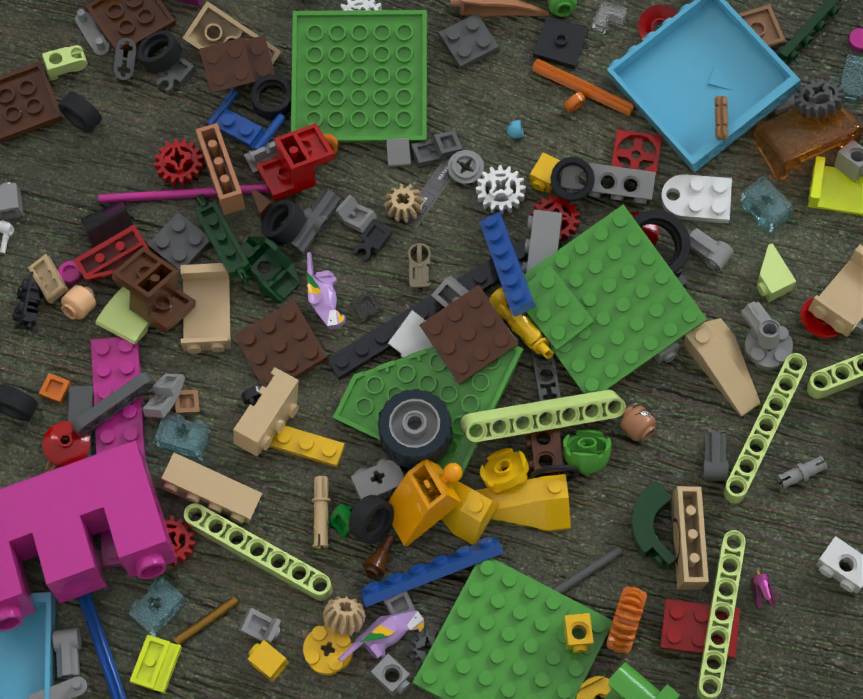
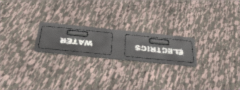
(432, 191)

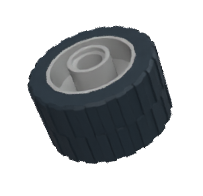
(415, 428)

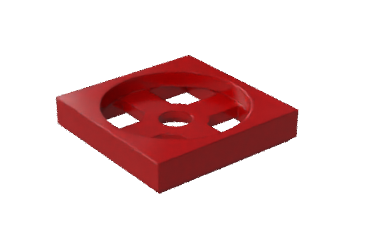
(638, 139)

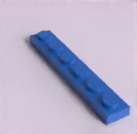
(507, 264)
(425, 573)

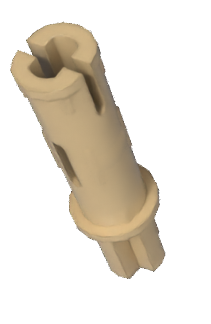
(321, 501)

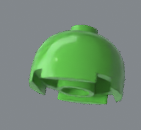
(587, 451)

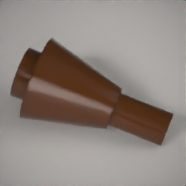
(377, 562)

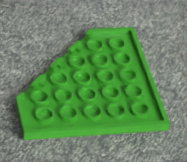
(427, 371)

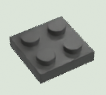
(468, 41)
(179, 242)

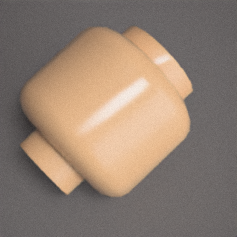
(78, 302)

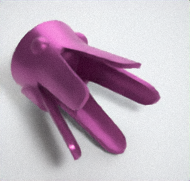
(762, 582)

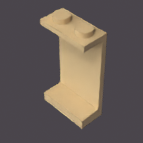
(842, 299)
(209, 322)

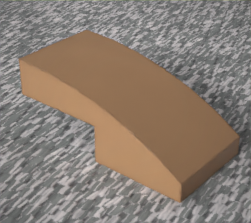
(185, 405)

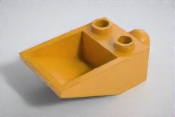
(422, 503)

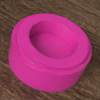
(856, 40)
(70, 273)

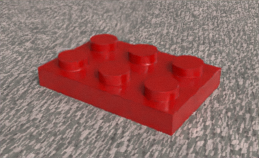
(686, 627)

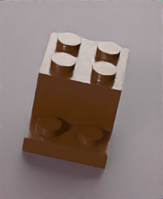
(236, 63)
(154, 289)

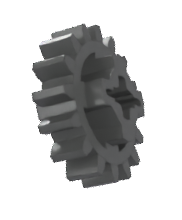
(819, 98)

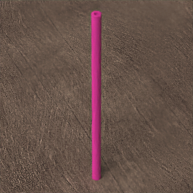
(172, 194)

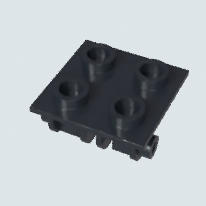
(29, 299)

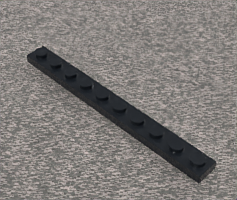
(375, 342)

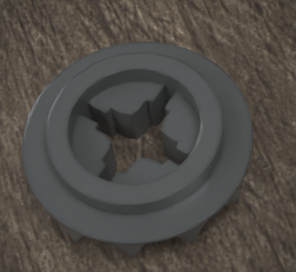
(417, 643)

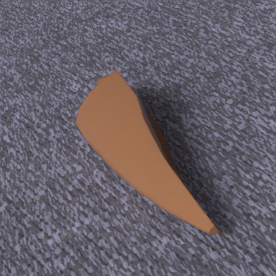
(490, 8)

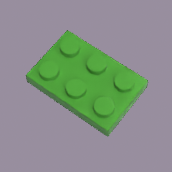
(557, 309)

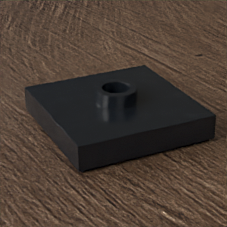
(560, 42)

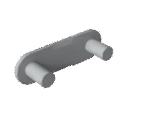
(92, 33)
(64, 690)

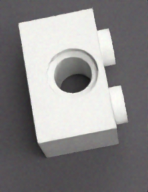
(841, 552)

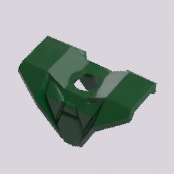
(283, 275)

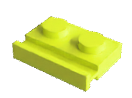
(155, 664)

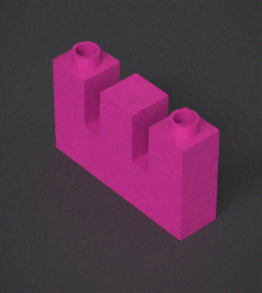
(57, 520)

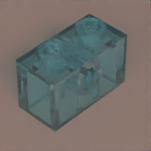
(766, 204)
(192, 445)
(154, 619)

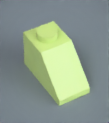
(774, 276)

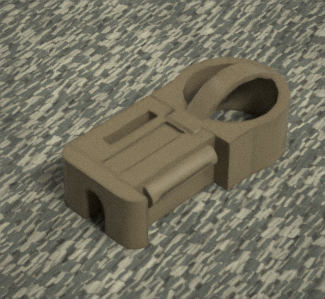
(419, 270)

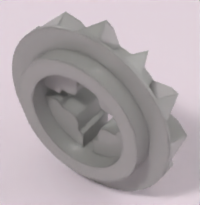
(463, 158)

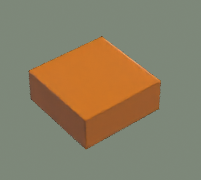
(55, 388)

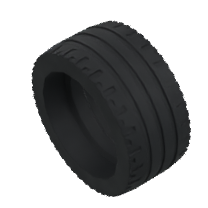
(674, 228)

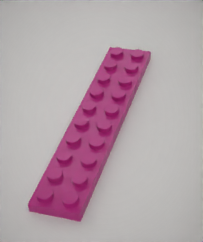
(113, 365)

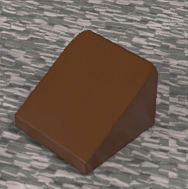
(261, 202)

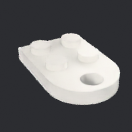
(699, 198)

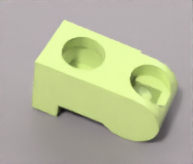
(64, 61)

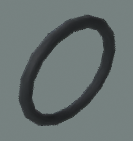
(557, 467)

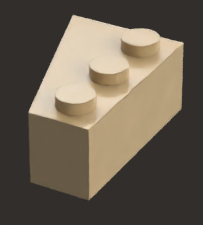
(269, 414)

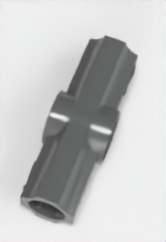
(315, 221)

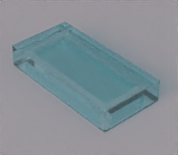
(853, 77)

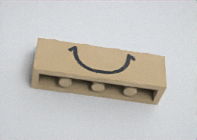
(689, 538)

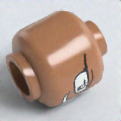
(638, 423)

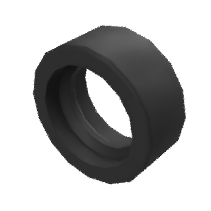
(164, 60)
(267, 82)
(80, 112)
(568, 162)
(276, 215)
(16, 403)
(361, 514)

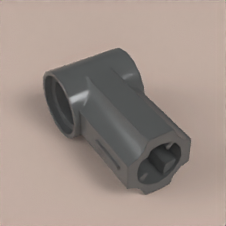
(714, 463)

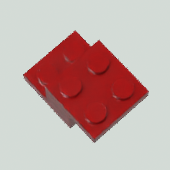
(295, 161)

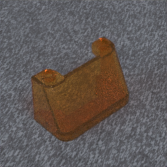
(795, 138)

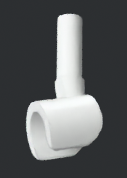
(7, 230)

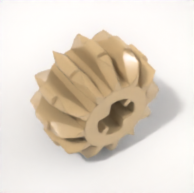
(410, 203)
(344, 616)

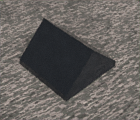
(106, 223)

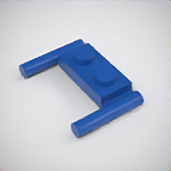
(240, 128)

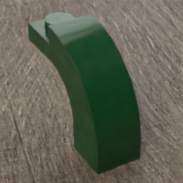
(647, 508)

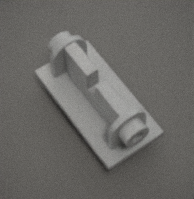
(260, 155)

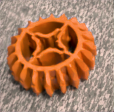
(626, 620)

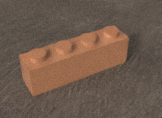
(220, 169)

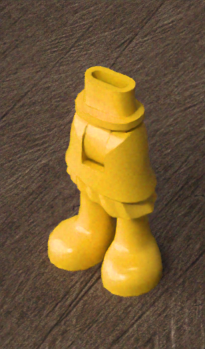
(521, 325)

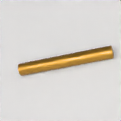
(206, 620)

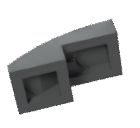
(439, 148)

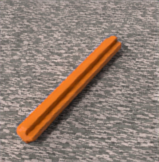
(586, 88)

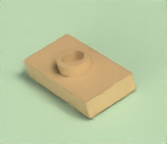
(48, 278)

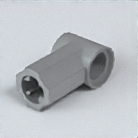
(714, 253)
(761, 325)
(67, 647)

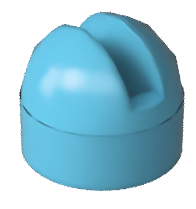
(515, 129)

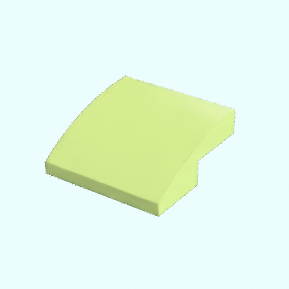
(121, 320)

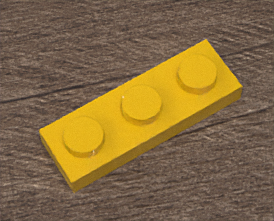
(308, 446)

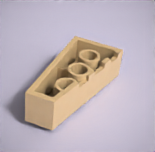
(209, 489)

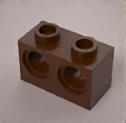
(551, 452)

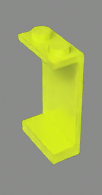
(834, 190)

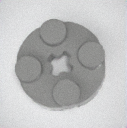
(768, 359)

